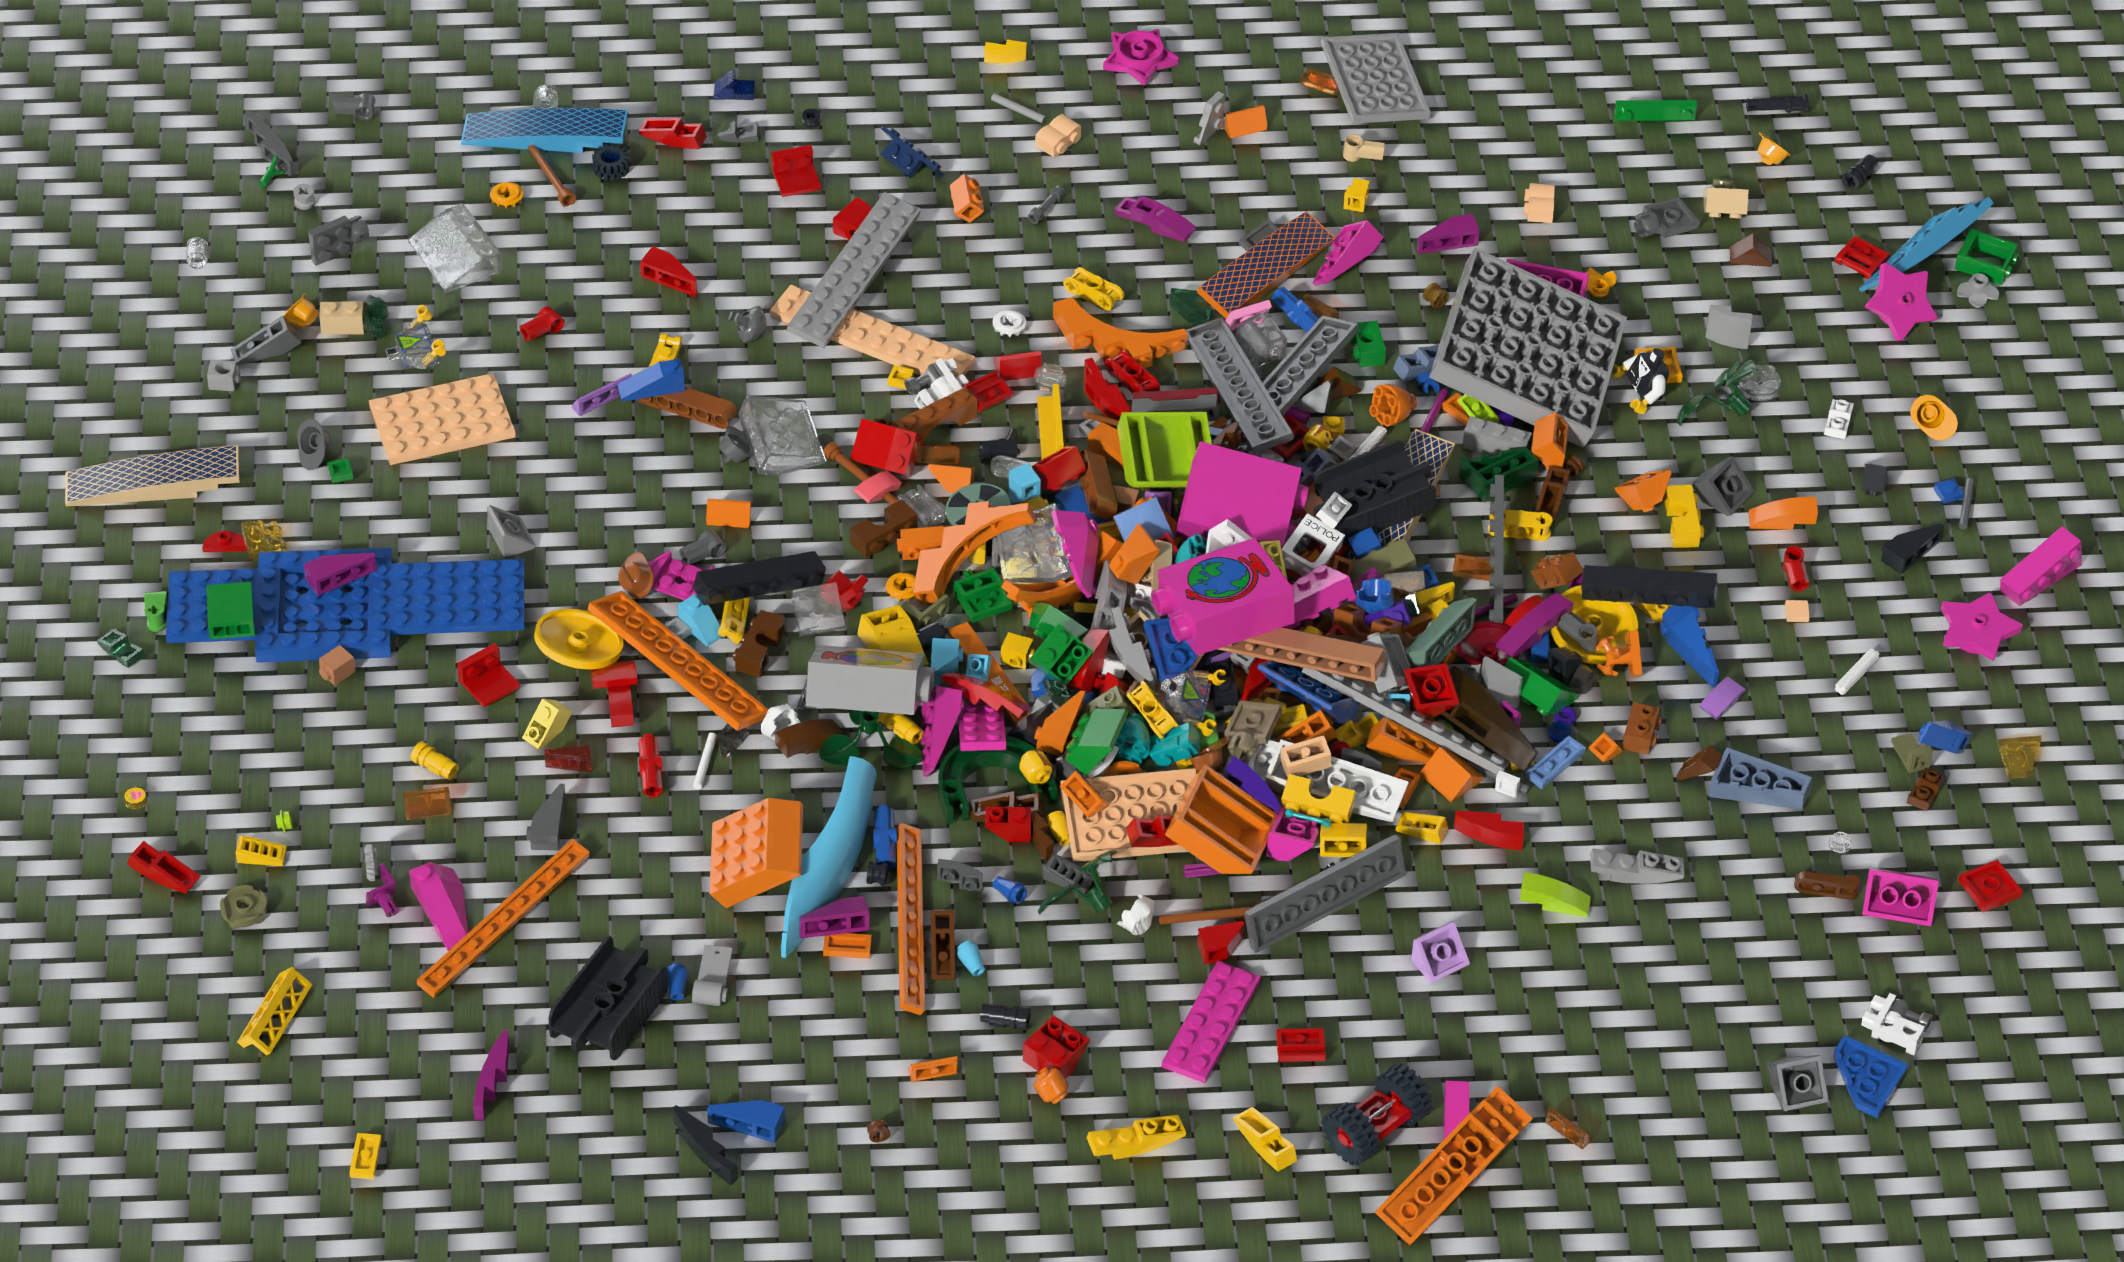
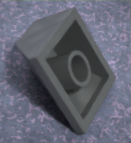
(1723, 487)
(1798, 1081)

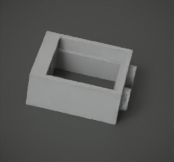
(1392, 677)

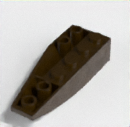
(1487, 721)

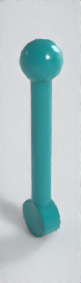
(1325, 822)

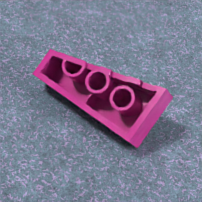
(2043, 567)
(1318, 591)

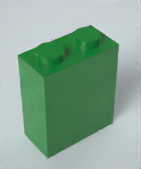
(230, 610)

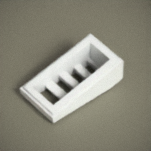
(1112, 665)

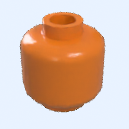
(1051, 1085)

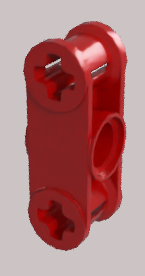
(1131, 373)

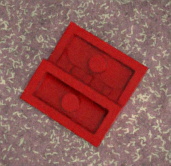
(618, 674)

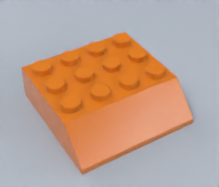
(1221, 824)
(756, 850)

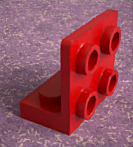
(795, 171)
(486, 676)

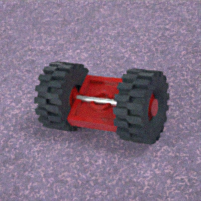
(1397, 1101)

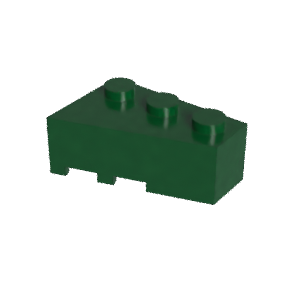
(1515, 464)

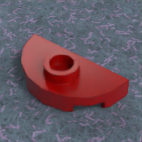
(224, 542)

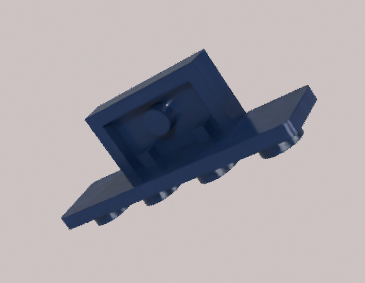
(904, 157)

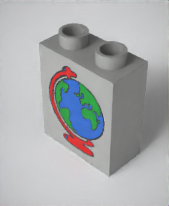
(868, 680)

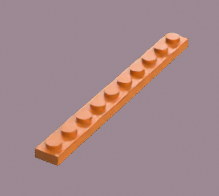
(502, 918)
(910, 919)

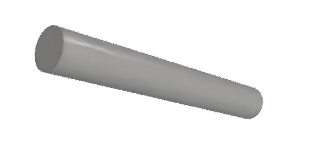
(1018, 108)

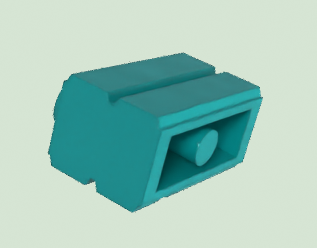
(1176, 745)

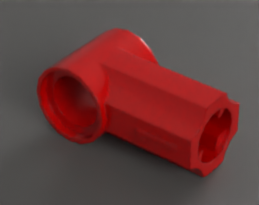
(545, 321)
(1795, 568)

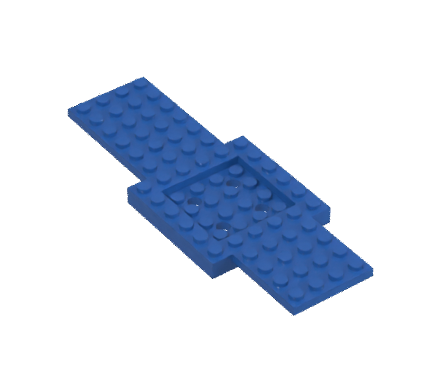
(381, 604)

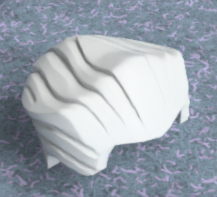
(777, 719)
(1139, 917)

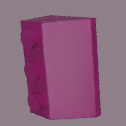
(1900, 896)

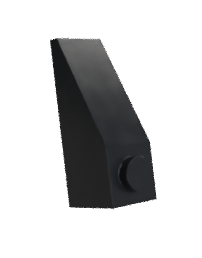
(1910, 546)

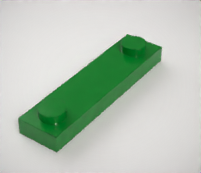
(1655, 110)

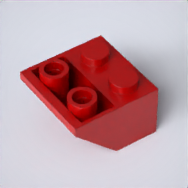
(1059, 467)
(1055, 1047)

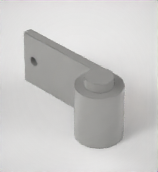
(712, 976)

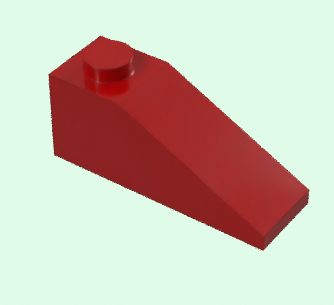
(667, 270)

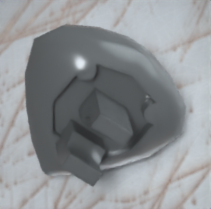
(749, 324)

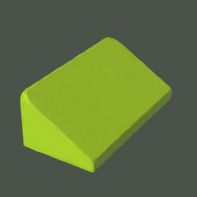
(1477, 409)

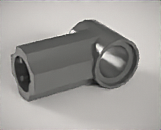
(361, 107)
(707, 545)
(1580, 631)

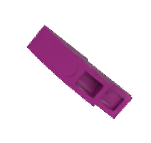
(1157, 216)

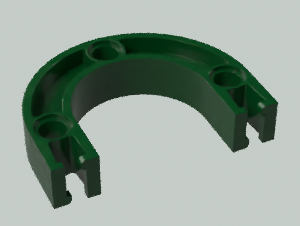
(960, 764)

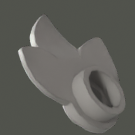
(1978, 290)

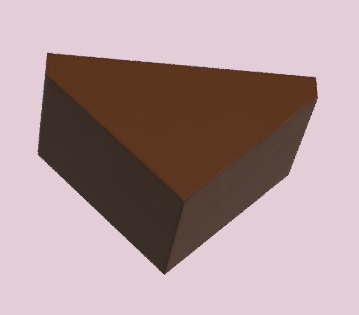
(1751, 252)
(1343, 383)

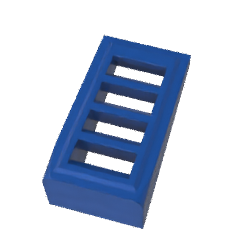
(1539, 651)

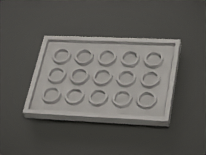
(1375, 78)

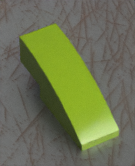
(1554, 895)

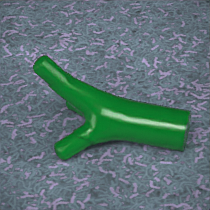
(270, 173)

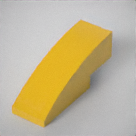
(1266, 1138)

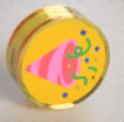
(135, 798)

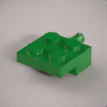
(981, 594)

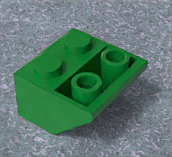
(1060, 655)

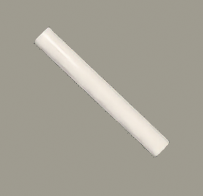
(705, 759)

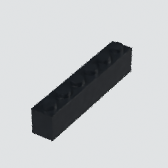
(759, 578)
(1649, 586)

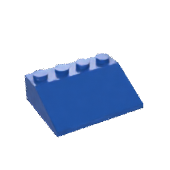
(1309, 690)

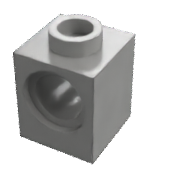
(223, 375)

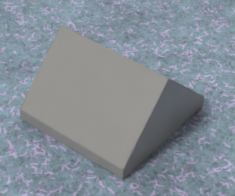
(509, 532)
(1501, 682)

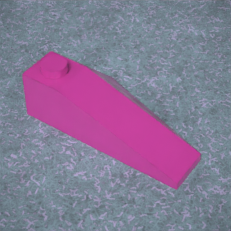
(1351, 246)
(938, 721)
(1290, 836)
(442, 900)

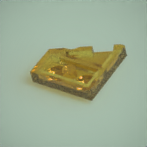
(2019, 755)

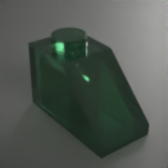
(1190, 305)

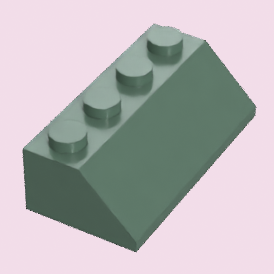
(1442, 634)

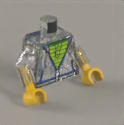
(416, 345)
(1188, 697)

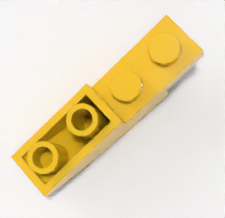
(1138, 1139)

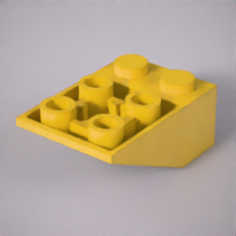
(890, 631)

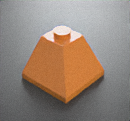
(952, 476)
(1645, 490)
(1134, 556)

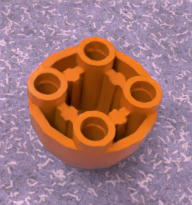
(1391, 404)

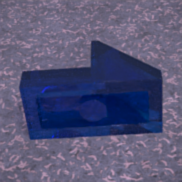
(733, 89)

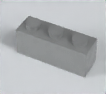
(1491, 438)

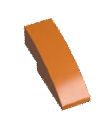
(1784, 513)

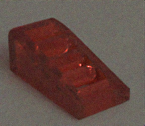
(573, 758)

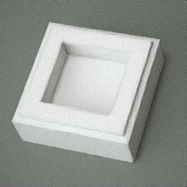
(1507, 784)

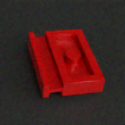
(989, 391)
(1300, 1045)

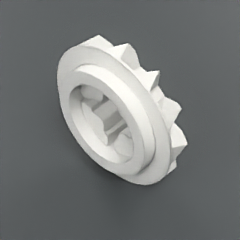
(1011, 317)

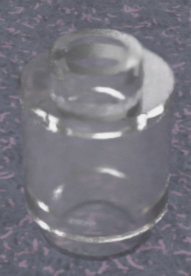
(197, 252)

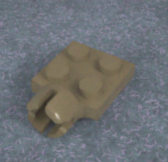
(1251, 726)

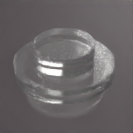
(1840, 842)

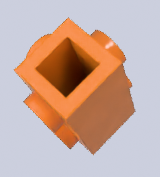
(967, 198)
(918, 539)

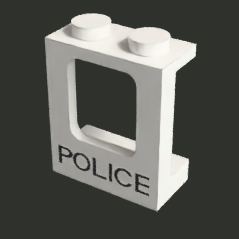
(1321, 533)

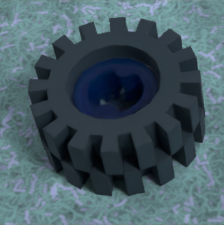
(604, 163)

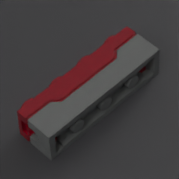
(1184, 400)

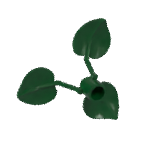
(1736, 399)
(838, 747)
(1097, 895)

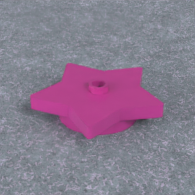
(1139, 55)
(1901, 300)
(1978, 626)

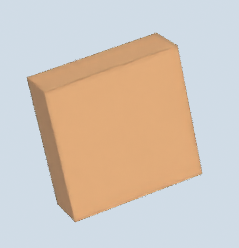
(1797, 610)

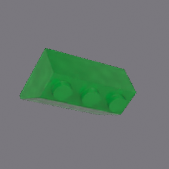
(1046, 617)
(1541, 687)
(1094, 737)

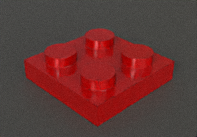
(1990, 886)

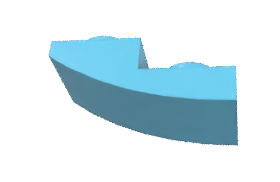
(978, 666)

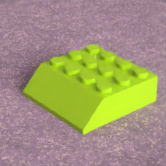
(1160, 446)

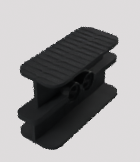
(1388, 466)
(608, 999)

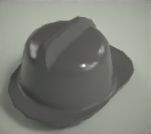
(312, 443)
(734, 445)

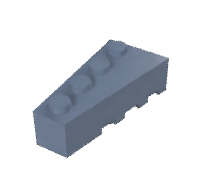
(1758, 781)

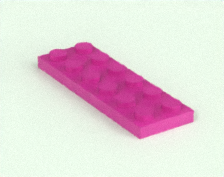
(1211, 1022)

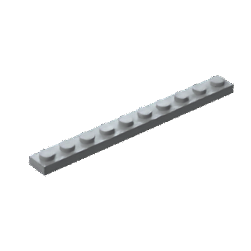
(1412, 719)

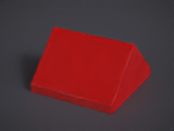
(1017, 365)
(1431, 689)

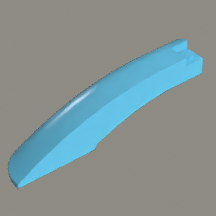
(833, 853)

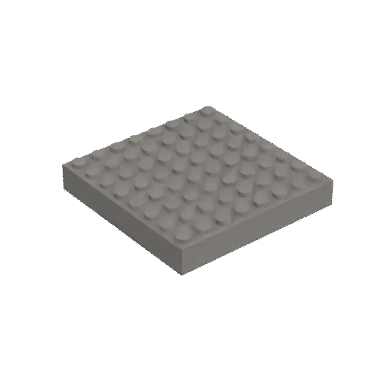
(1528, 346)

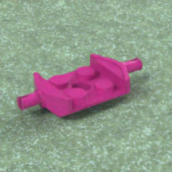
(669, 571)

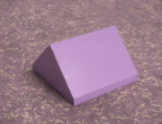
(1439, 952)

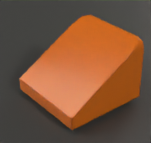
(1605, 748)

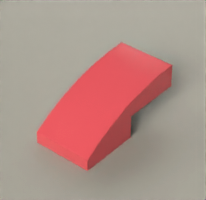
(875, 487)

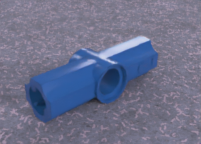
(1295, 309)
(885, 836)

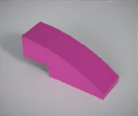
(1455, 1104)

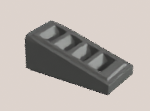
(1063, 865)

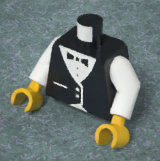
(1647, 375)

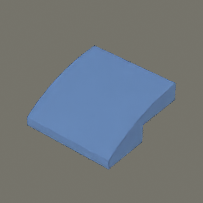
(1147, 514)

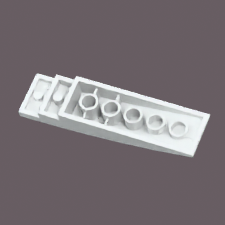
(1375, 792)

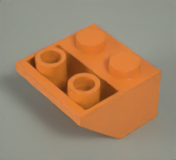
(1550, 440)

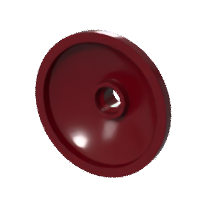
(1482, 643)

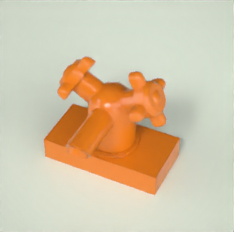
(1622, 655)

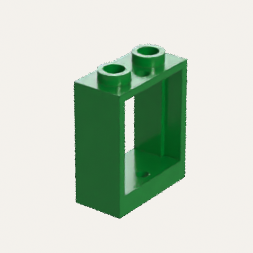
(1989, 245)

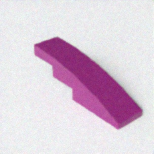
(1531, 627)
(493, 1071)

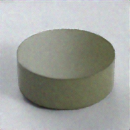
(1722, 183)

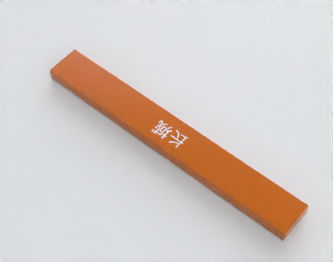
(973, 645)

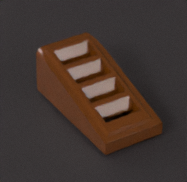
(1699, 764)

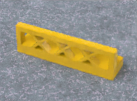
(1050, 422)
(268, 1008)

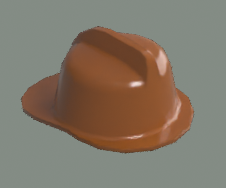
(636, 576)
(1210, 755)

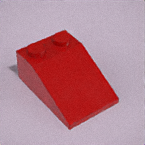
(886, 447)

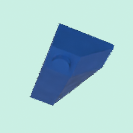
(1689, 641)

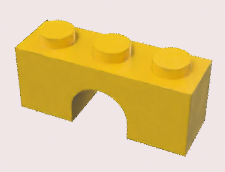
(1685, 528)
(1336, 806)

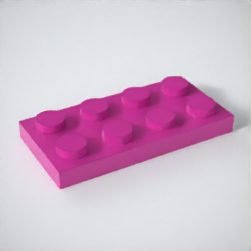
(981, 728)

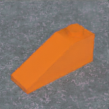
(1059, 725)
(1310, 728)
(1399, 742)

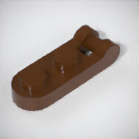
(1827, 885)

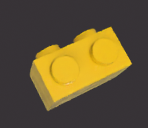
(1343, 839)

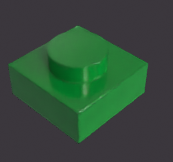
(340, 470)

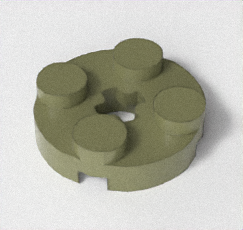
(238, 917)

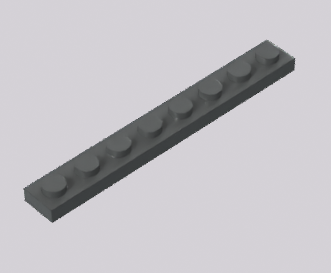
(1497, 545)

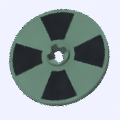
(980, 492)

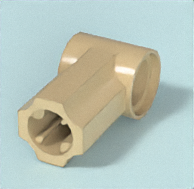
(1357, 148)

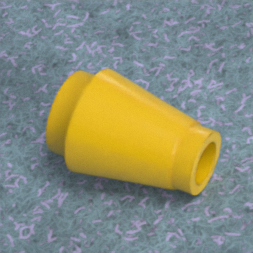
(1058, 827)

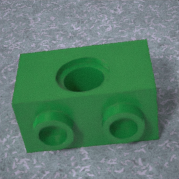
(1368, 345)

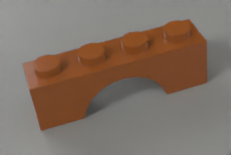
(956, 407)

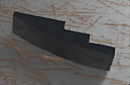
(700, 1140)

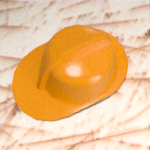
(1771, 151)
(301, 313)
(1933, 417)

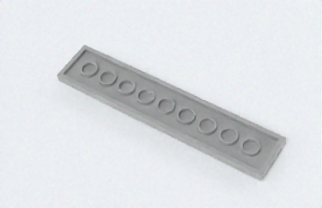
(853, 270)

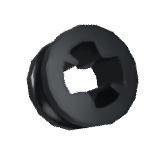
(811, 118)

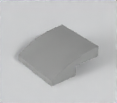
(1728, 327)

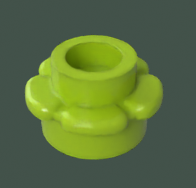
(284, 820)

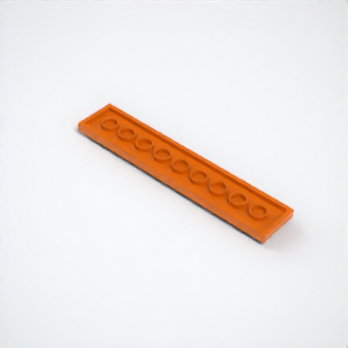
(679, 660)

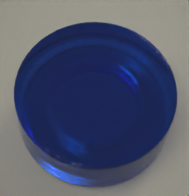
(1559, 731)

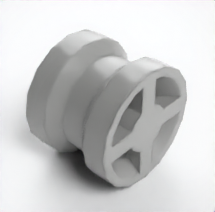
(304, 196)

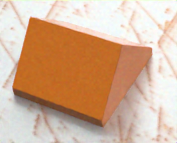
(1450, 774)

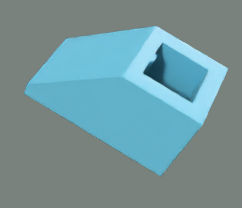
(1023, 484)

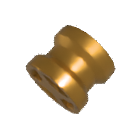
(1435, 295)

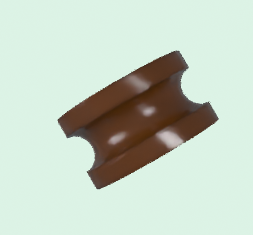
(1573, 464)
(878, 1131)

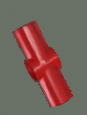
(650, 766)

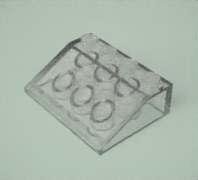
(456, 249)
(780, 435)
(1034, 551)

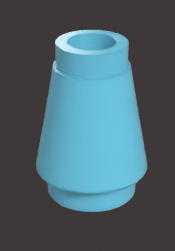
(970, 957)

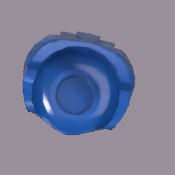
(1375, 595)

